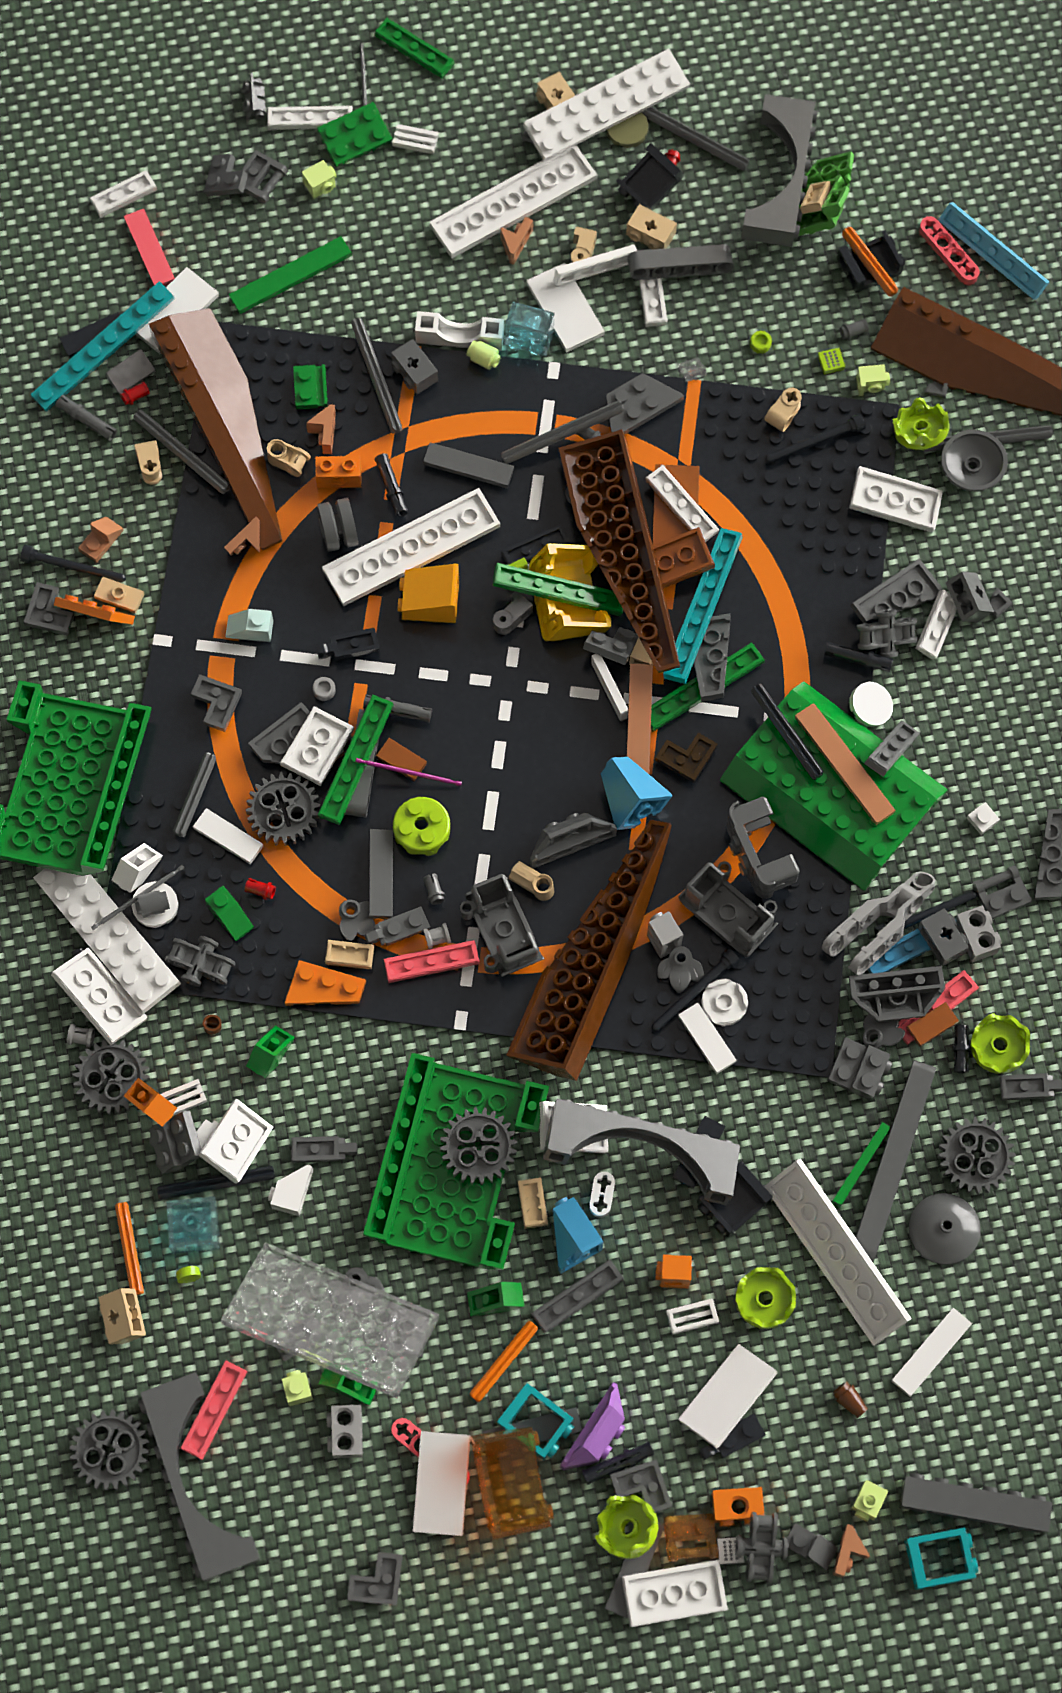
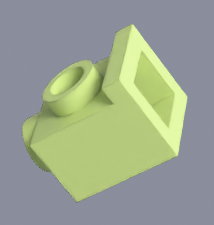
(872, 379)

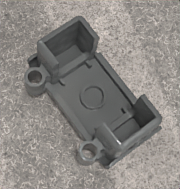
(768, 877)
(727, 909)
(501, 926)

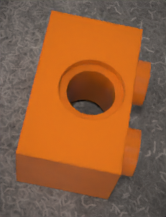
(338, 472)
(150, 1102)
(674, 1271)
(722, 1500)

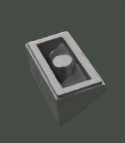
(130, 372)

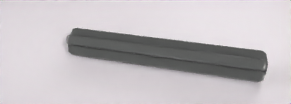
(194, 794)

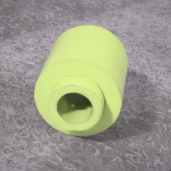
(483, 354)

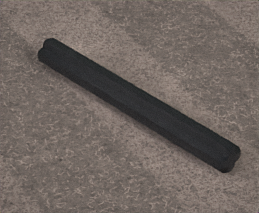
(787, 731)
(213, 1183)

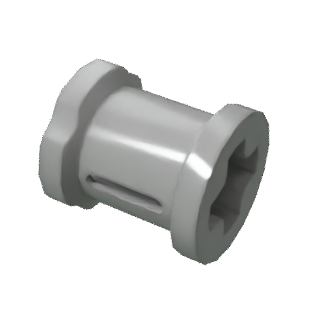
(437, 936)
(81, 1035)

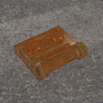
(690, 1528)

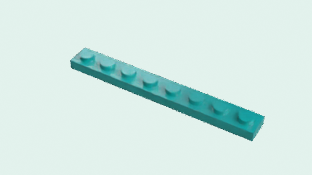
(102, 346)
(704, 603)

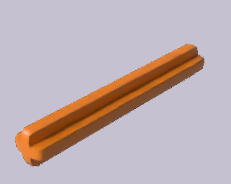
(870, 261)
(129, 1247)
(503, 1361)

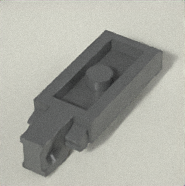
(398, 927)
(1028, 1086)
(321, 1149)

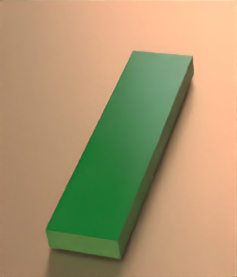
(414, 48)
(860, 1165)

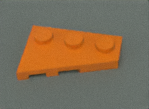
(89, 608)
(322, 985)

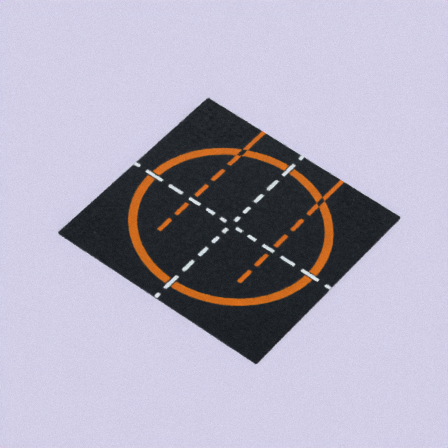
(510, 710)

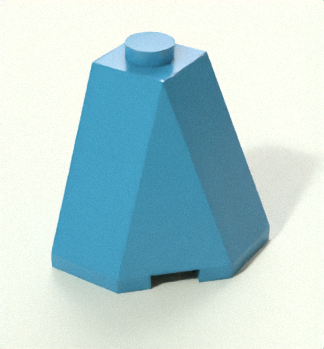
(631, 792)
(574, 1234)

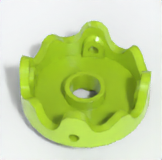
(921, 416)
(426, 840)
(1008, 1030)
(770, 1281)
(613, 1522)

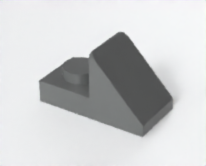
(811, 1546)

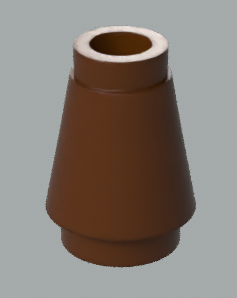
(849, 1398)

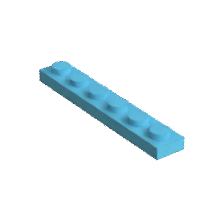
(993, 251)

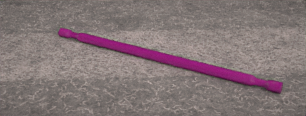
(406, 771)

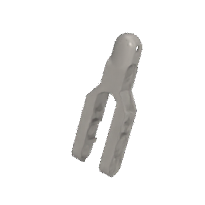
(899, 905)

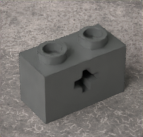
(414, 367)
(969, 597)
(943, 949)

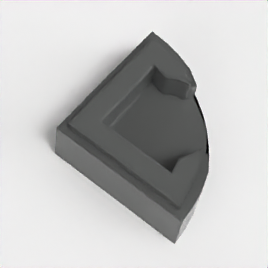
(937, 390)
(999, 603)

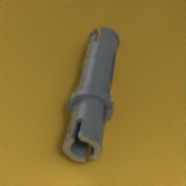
(79, 413)
(406, 710)

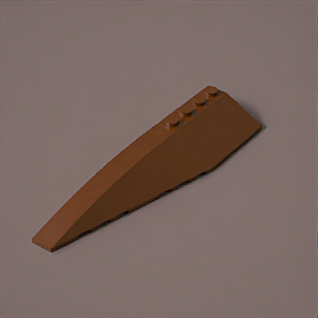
(222, 408)
(617, 532)

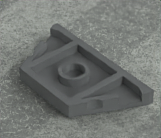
(642, 401)

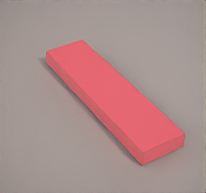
(149, 247)
(431, 961)
(955, 993)
(213, 1410)

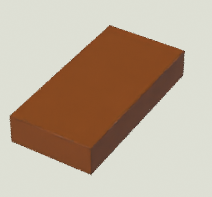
(399, 756)
(932, 1024)

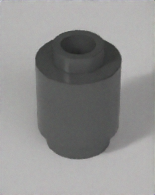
(152, 903)

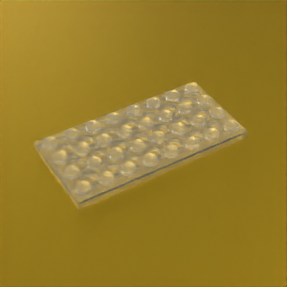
(330, 1319)

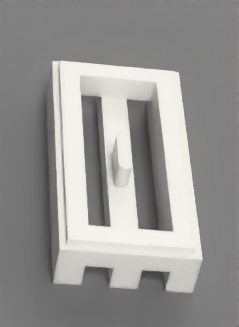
(415, 135)
(183, 1088)
(675, 1330)

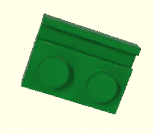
(310, 387)

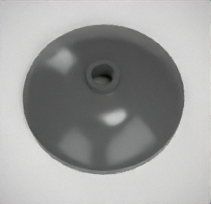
(974, 449)
(935, 1241)

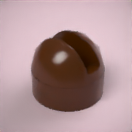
(214, 1022)

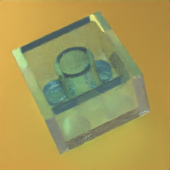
(529, 329)
(193, 1225)

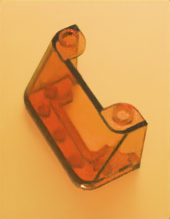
(510, 1482)

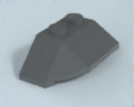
(569, 837)
(898, 993)

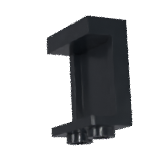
(650, 179)
(885, 253)
(747, 1201)

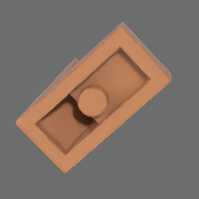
(515, 242)
(324, 425)
(250, 533)
(100, 539)
(849, 1545)

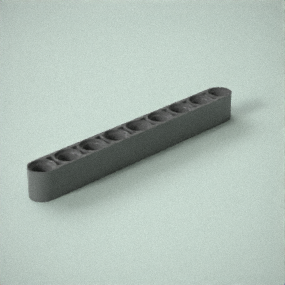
(894, 1157)

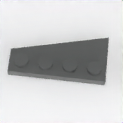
(900, 592)
(712, 658)
(1050, 865)

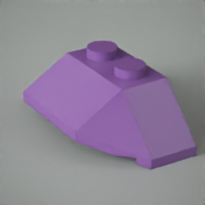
(598, 1432)

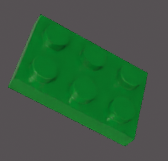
(354, 134)

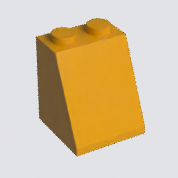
(430, 593)

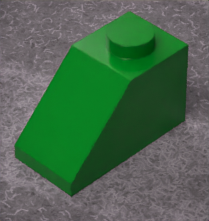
(229, 913)
(269, 1051)
(496, 1298)
(347, 1387)

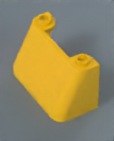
(560, 619)

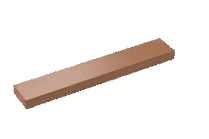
(640, 714)
(845, 764)

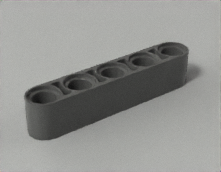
(680, 262)
(360, 800)

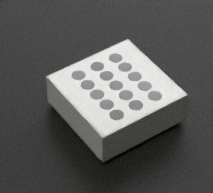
(727, 1551)

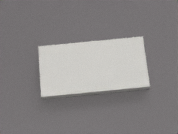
(190, 295)
(574, 319)
(896, 499)
(99, 996)
(727, 1396)
(441, 1483)
(674, 1593)

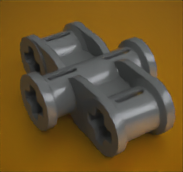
(887, 633)
(199, 961)
(761, 1547)

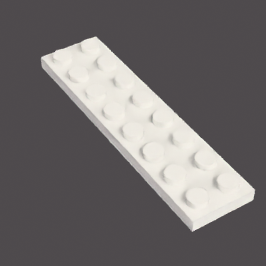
(606, 104)
(512, 201)
(411, 546)
(115, 941)
(837, 1252)

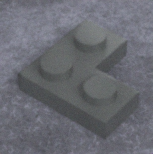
(222, 179)
(42, 613)
(616, 648)
(222, 700)
(644, 1479)
(381, 1588)

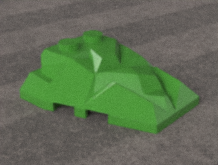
(838, 171)

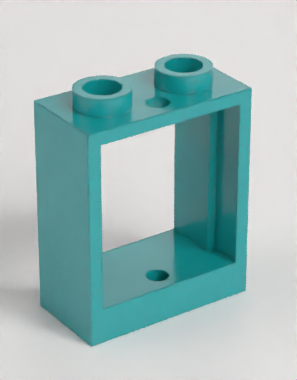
(519, 1402)
(916, 1563)

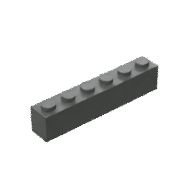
(976, 1505)

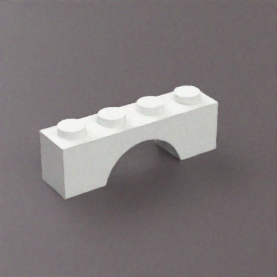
(436, 330)

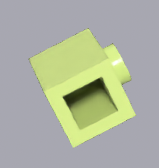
(319, 179)
(297, 1388)
(869, 1501)

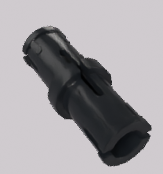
(961, 1049)

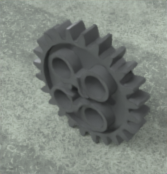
(263, 815)
(93, 1066)
(476, 1125)
(996, 1161)
(88, 1443)

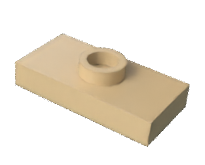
(815, 197)
(119, 595)
(349, 954)
(532, 1203)

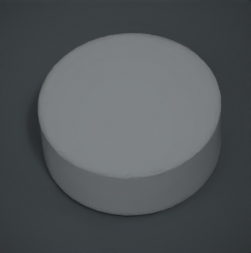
(324, 688)

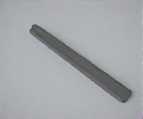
(696, 138)
(376, 375)
(562, 432)
(1011, 435)
(181, 451)

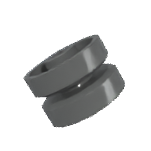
(339, 524)

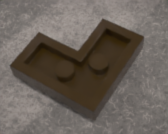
(689, 762)

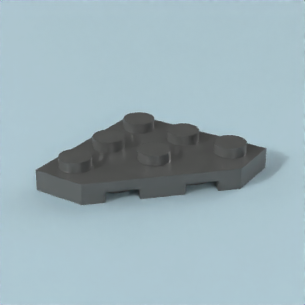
(276, 739)

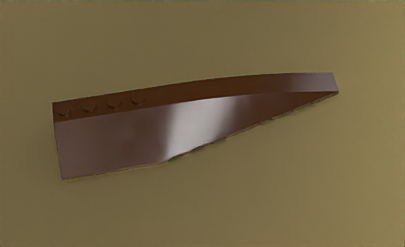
(966, 354)
(585, 973)

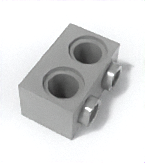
(664, 933)
(974, 934)
(352, 1431)

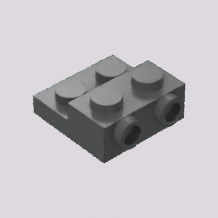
(859, 1068)
(175, 1143)

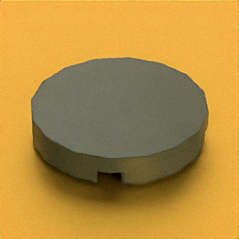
(629, 132)

